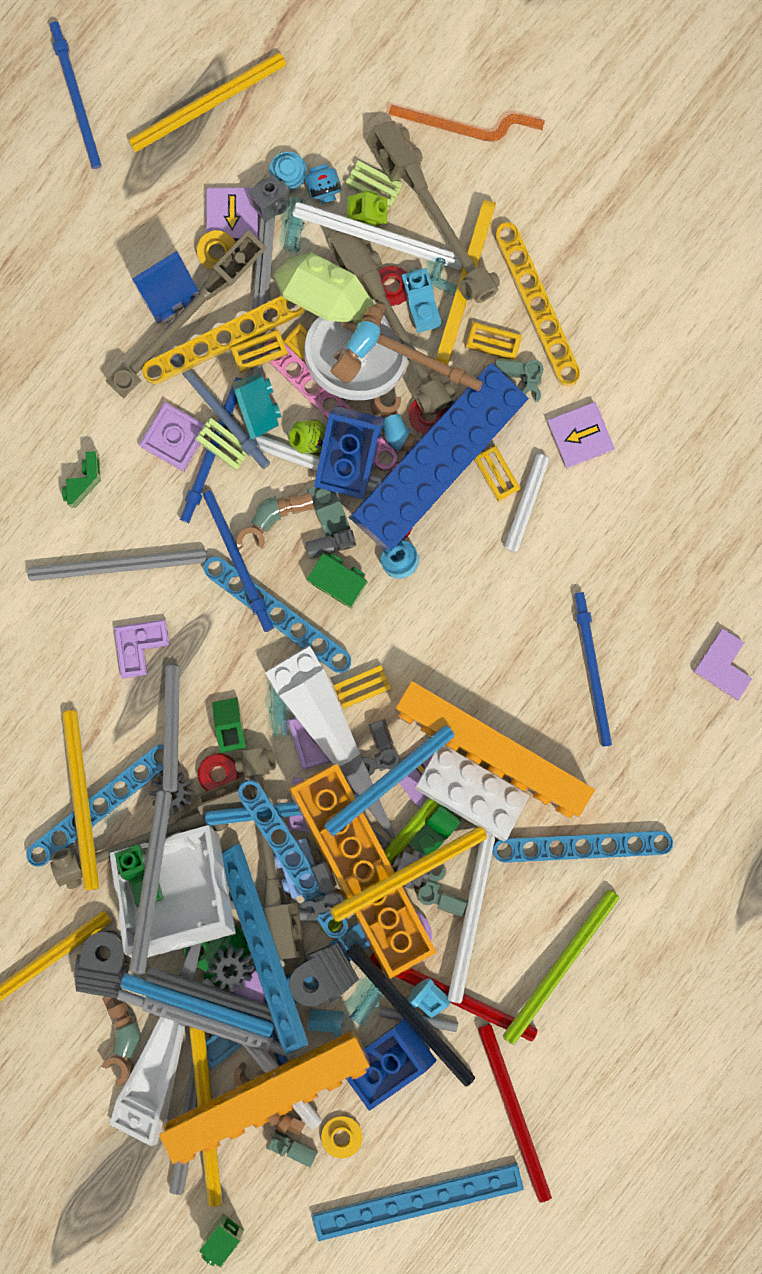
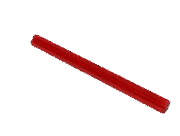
(468, 1003)
(515, 1113)

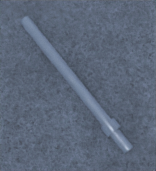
(249, 445)

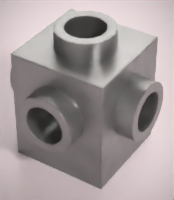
(269, 197)
(407, 859)

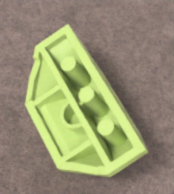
(322, 288)

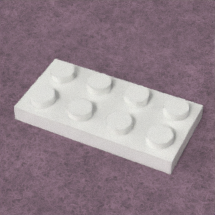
(472, 792)

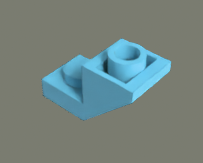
(421, 300)

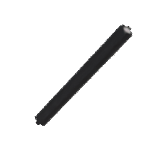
(409, 1013)

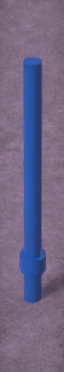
(62, 49)
(194, 495)
(257, 604)
(584, 619)

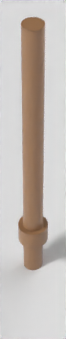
(455, 374)

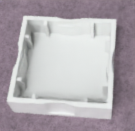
(193, 890)

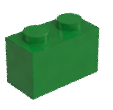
(337, 580)
(221, 1241)

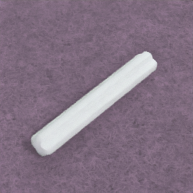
(526, 503)

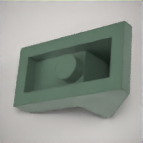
(329, 511)

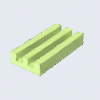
(376, 174)
(205, 430)

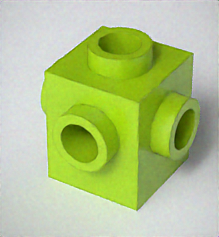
(368, 208)

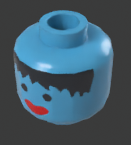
(323, 183)

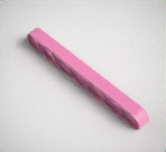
(318, 398)

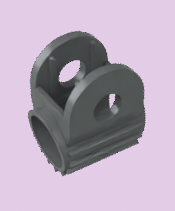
(331, 970)
(97, 974)

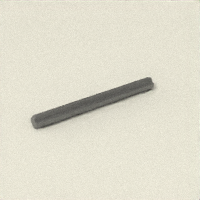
(208, 993)

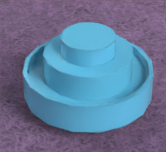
(289, 168)
(401, 560)

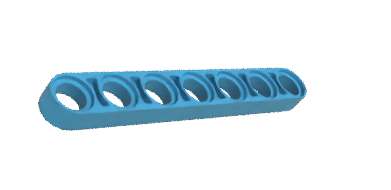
(286, 624)
(107, 792)
(282, 849)
(595, 850)

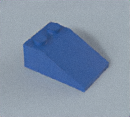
(166, 287)
(348, 451)
(394, 1062)

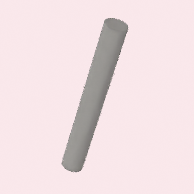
(434, 1022)

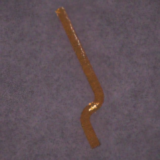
(466, 130)

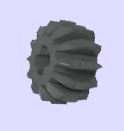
(181, 793)
(237, 977)

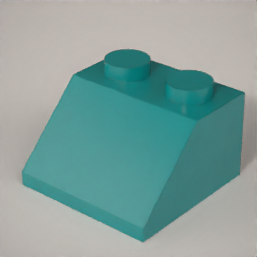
(256, 404)

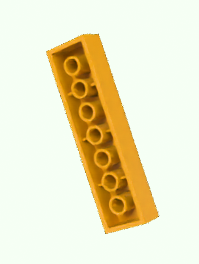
(495, 750)
(357, 864)
(264, 1096)

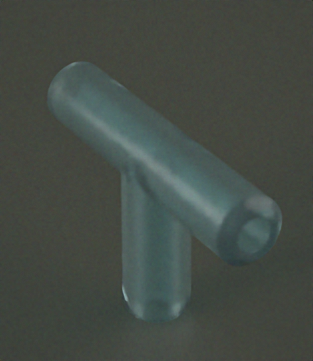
(435, 276)

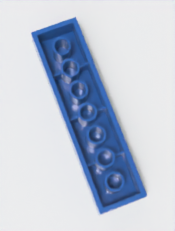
(438, 458)

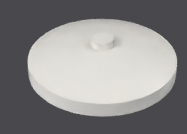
(379, 369)

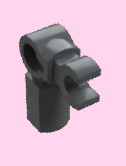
(341, 541)
(387, 757)
(326, 884)

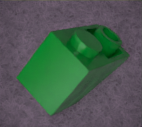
(229, 725)

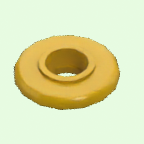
(205, 243)
(348, 1125)

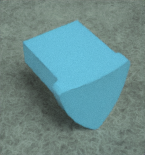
(428, 998)
(326, 1021)

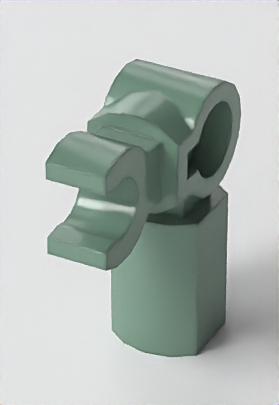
(531, 370)
(446, 902)
(295, 1150)

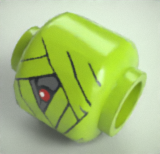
(307, 436)

